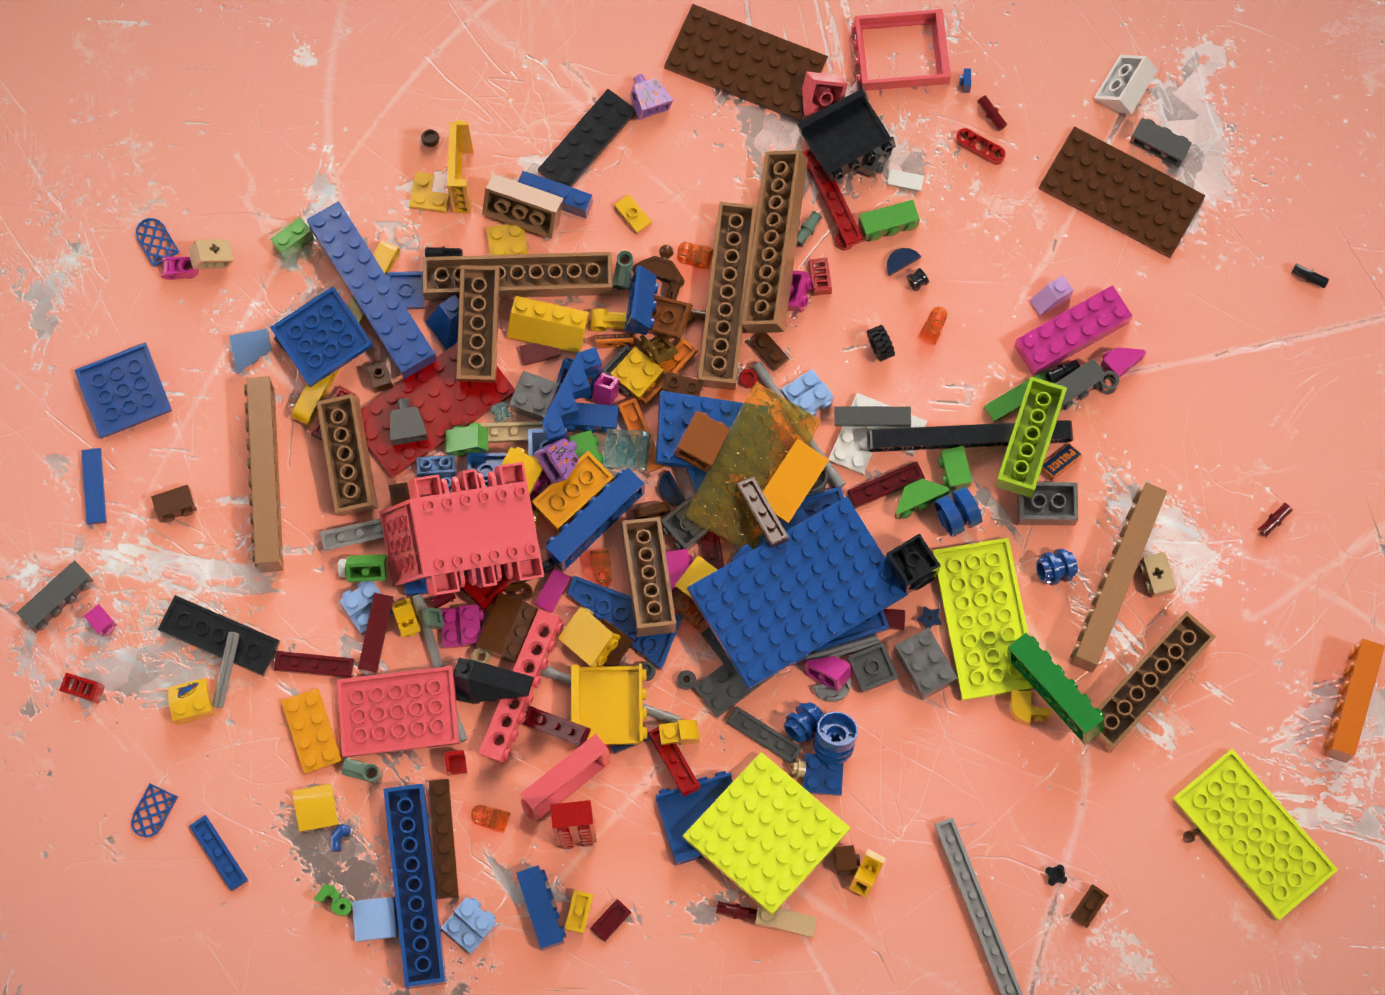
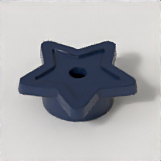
(924, 618)

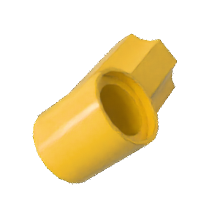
(603, 320)

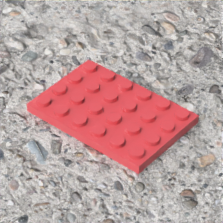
(398, 711)

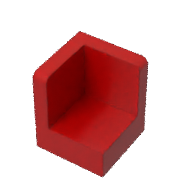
(455, 762)

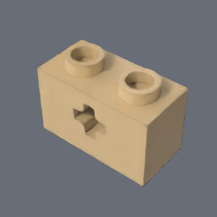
(210, 254)
(1159, 564)

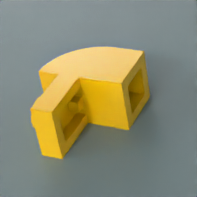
(406, 617)
(1023, 712)
(681, 732)
(867, 873)

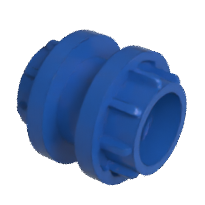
(1057, 566)
(801, 725)

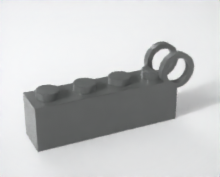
(1085, 379)

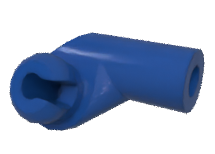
(336, 836)

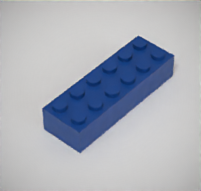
(595, 519)

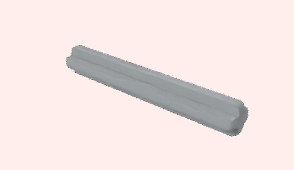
(846, 648)
(225, 670)

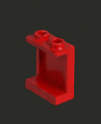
(486, 595)

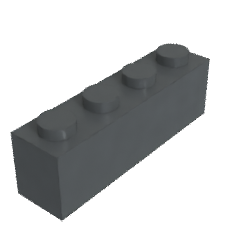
(55, 596)

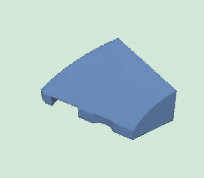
(249, 348)

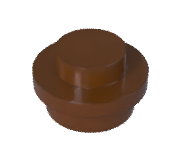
(430, 138)

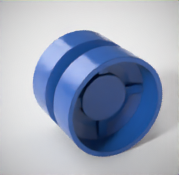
(954, 513)

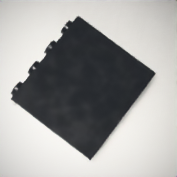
(846, 136)

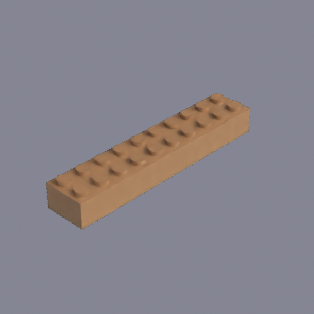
(774, 242)
(525, 274)
(727, 295)
(264, 474)
(1119, 576)

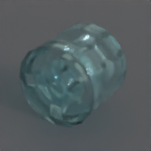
(501, 412)

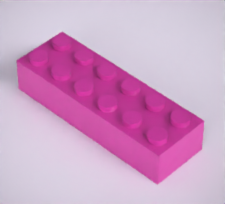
(1073, 330)

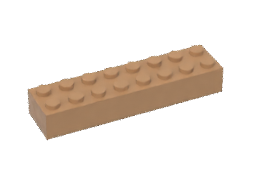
(1152, 678)

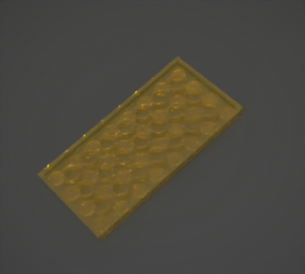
(752, 448)

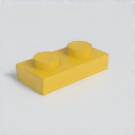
(579, 912)

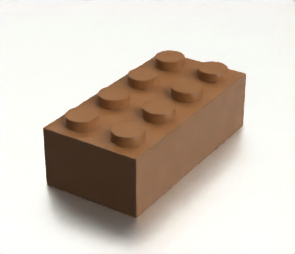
(522, 206)

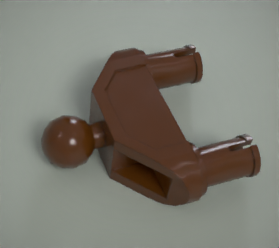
(664, 270)

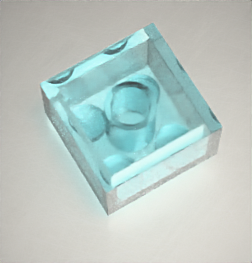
(627, 450)

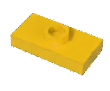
(633, 214)

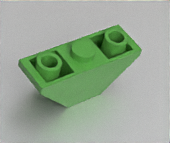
(919, 496)

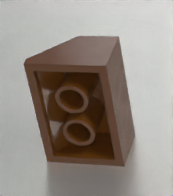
(506, 627)

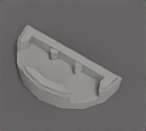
(830, 695)

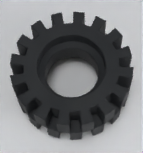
(880, 343)

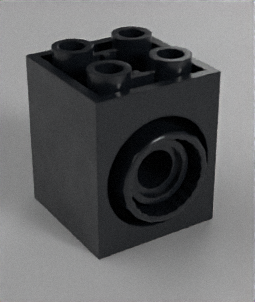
(913, 564)

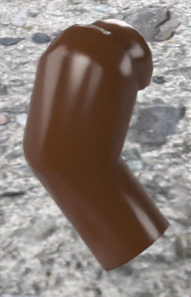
(696, 314)

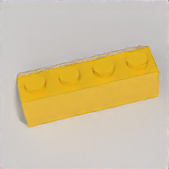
(548, 324)

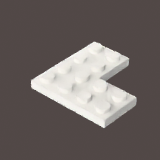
(851, 445)

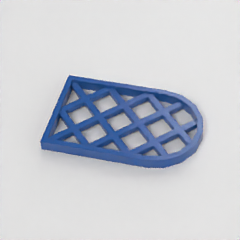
(155, 263)
(162, 821)

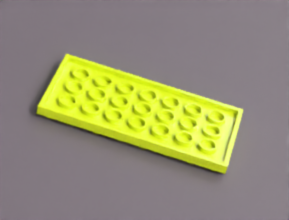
(982, 616)
(1255, 834)

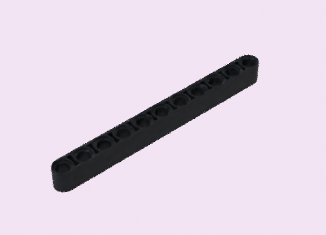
(953, 436)

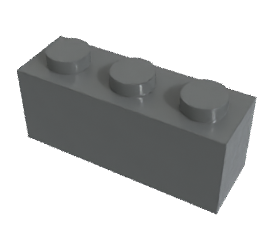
(1160, 142)

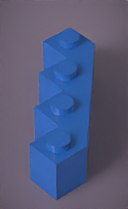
(573, 387)

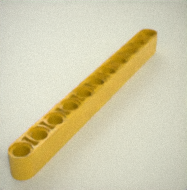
(306, 406)

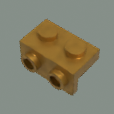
(658, 349)

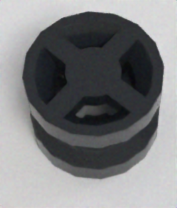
(917, 279)

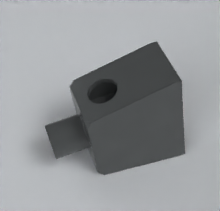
(406, 424)

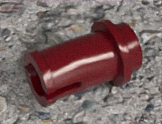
(443, 599)

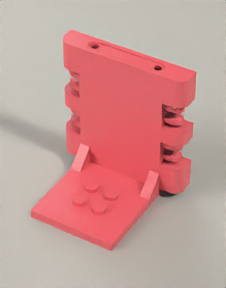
(464, 530)

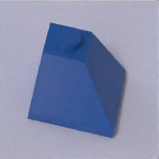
(445, 322)

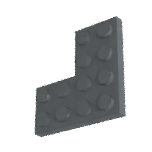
(724, 686)

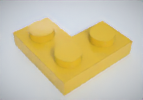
(424, 198)

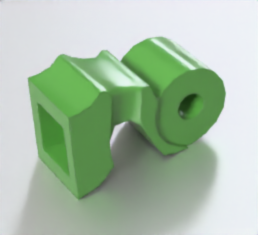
(340, 906)

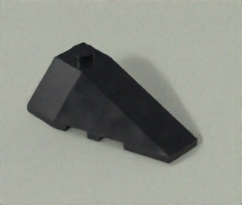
(484, 682)

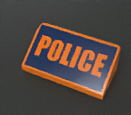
(614, 340)
(1061, 461)

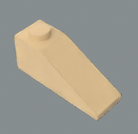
(786, 921)

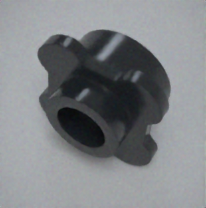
(1059, 869)

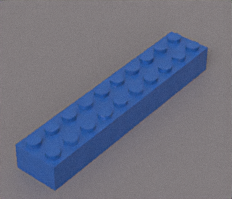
(371, 290)
(415, 886)

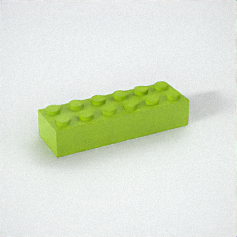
(1031, 437)

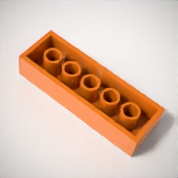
(1354, 700)

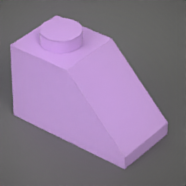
(1052, 295)

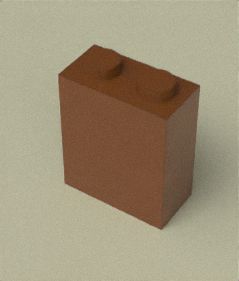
(702, 441)

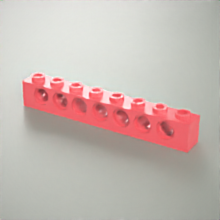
(542, 621)

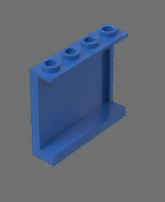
(682, 812)

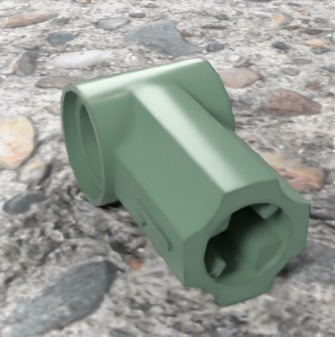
(623, 271)
(360, 771)

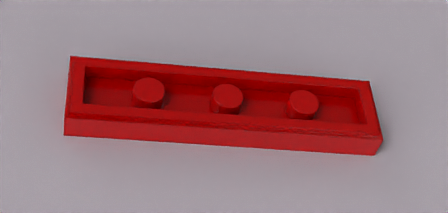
(675, 764)

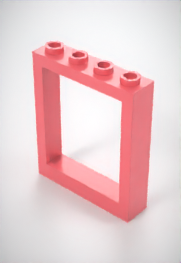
(899, 19)
(565, 778)

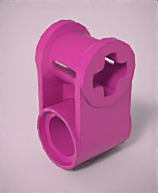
(175, 268)

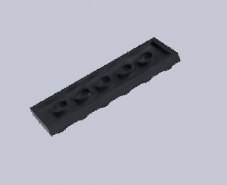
(587, 139)
(210, 631)

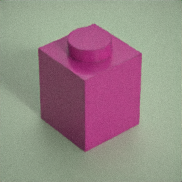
(606, 389)
(100, 621)

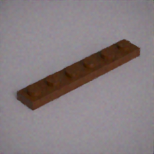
(444, 839)

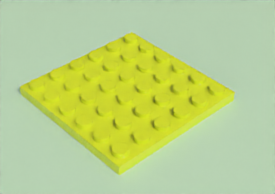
(766, 833)

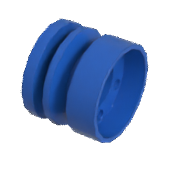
(835, 737)

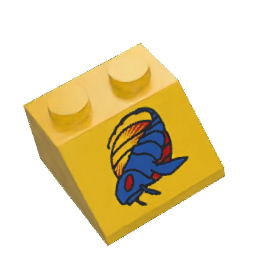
(190, 701)

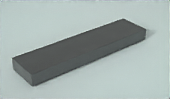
(872, 416)
(764, 735)

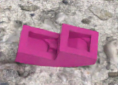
(553, 590)

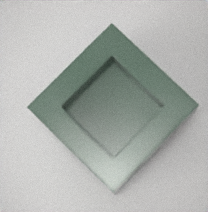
(433, 618)

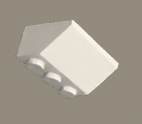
(1126, 83)

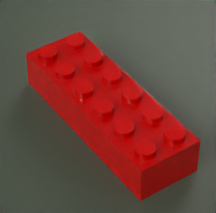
(573, 824)

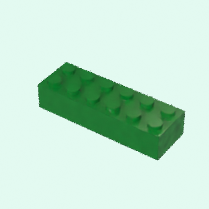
(1056, 688)

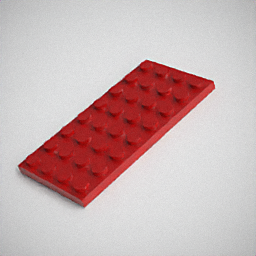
(441, 405)

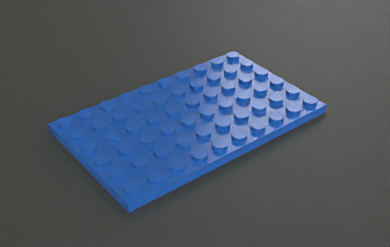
(798, 594)

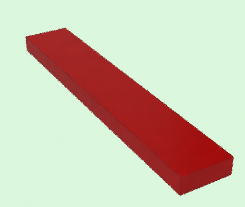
(834, 202)

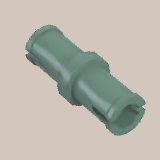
(808, 228)

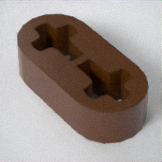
(651, 511)
(514, 588)

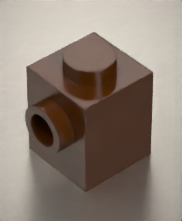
(380, 376)
(846, 860)

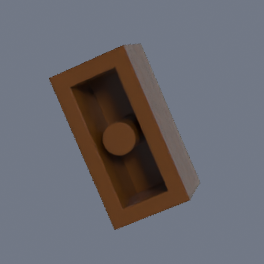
(174, 504)

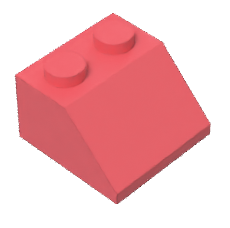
(821, 91)

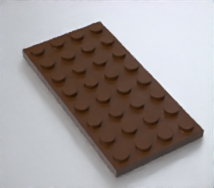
(743, 61)
(1122, 192)

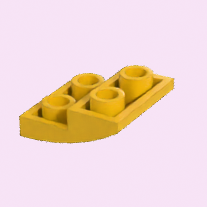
(315, 807)

